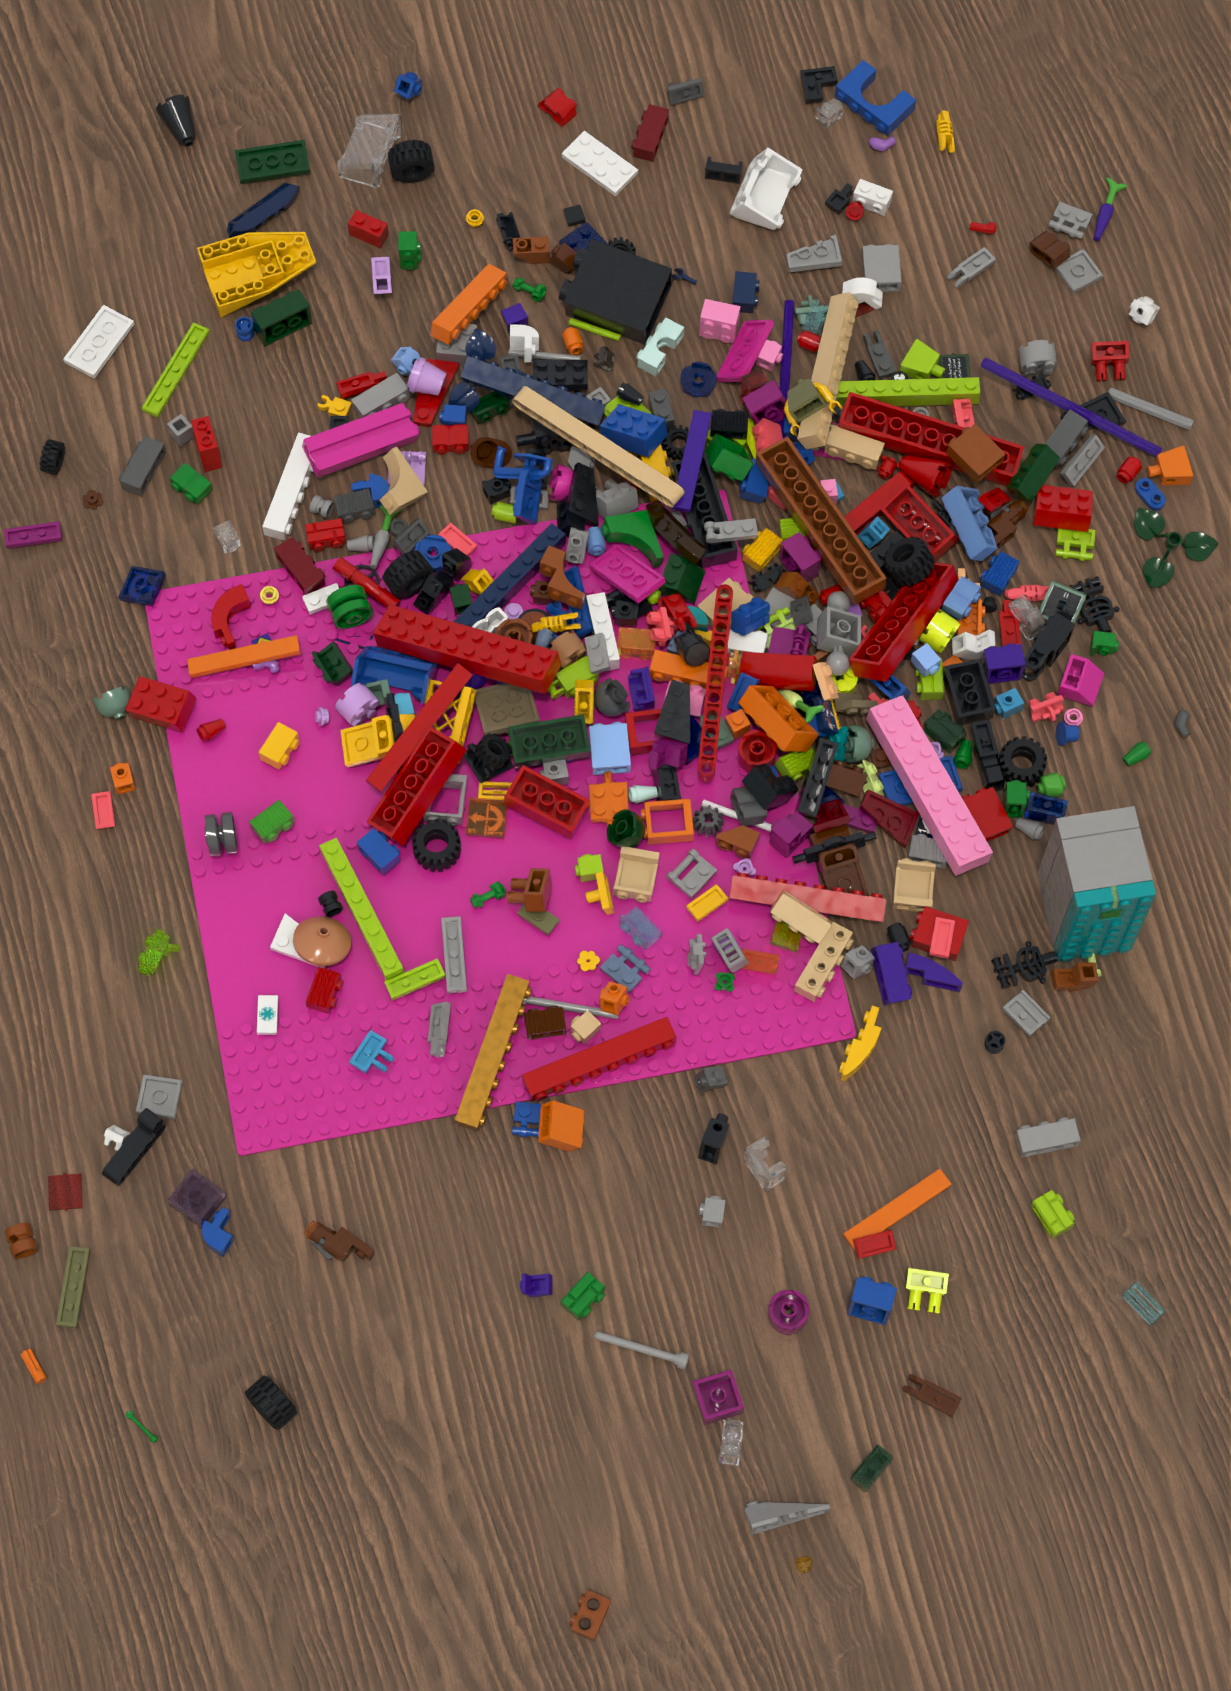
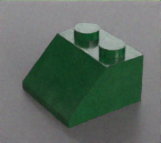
(682, 578)

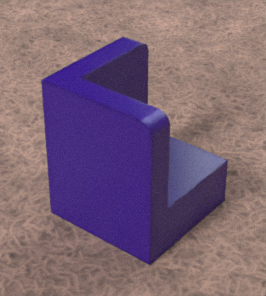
(515, 316)

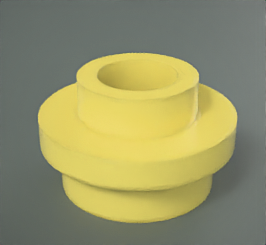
(269, 590)

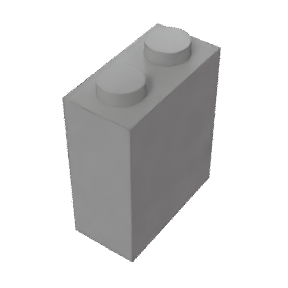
(883, 266)

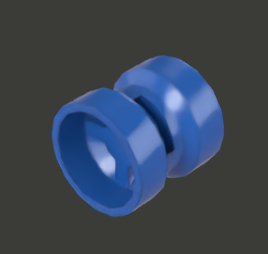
(244, 329)

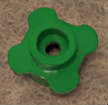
(728, 977)

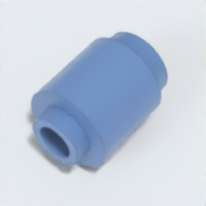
(596, 541)

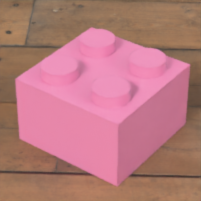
(719, 321)

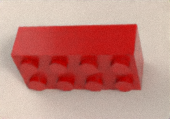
(918, 519)
(546, 802)

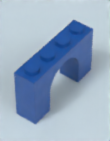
(883, 117)

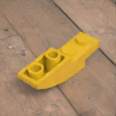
(860, 1050)

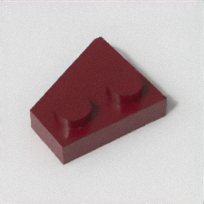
(831, 815)

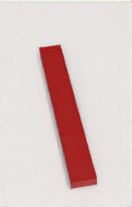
(414, 732)

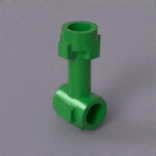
(537, 292)
(497, 891)

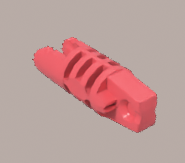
(1031, 592)

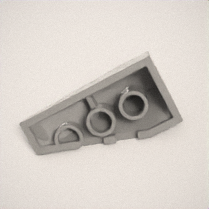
(770, 1515)

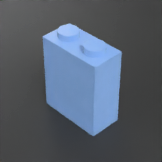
(609, 748)

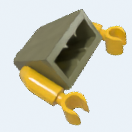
(806, 400)

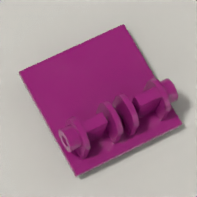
(789, 640)

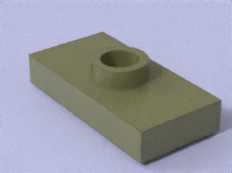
(541, 920)

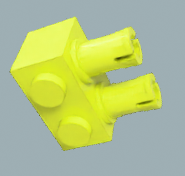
(925, 1280)

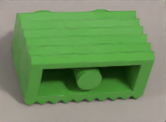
(272, 822)

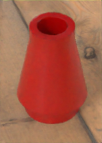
(210, 730)

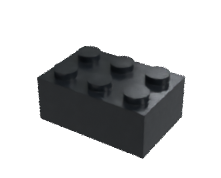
(968, 692)

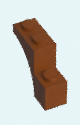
(559, 587)

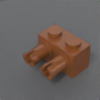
(536, 890)

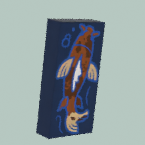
(826, 717)

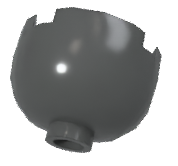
(610, 698)

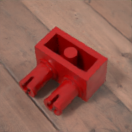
(1110, 353)

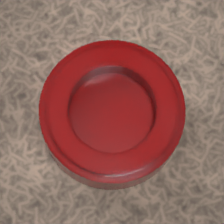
(855, 211)

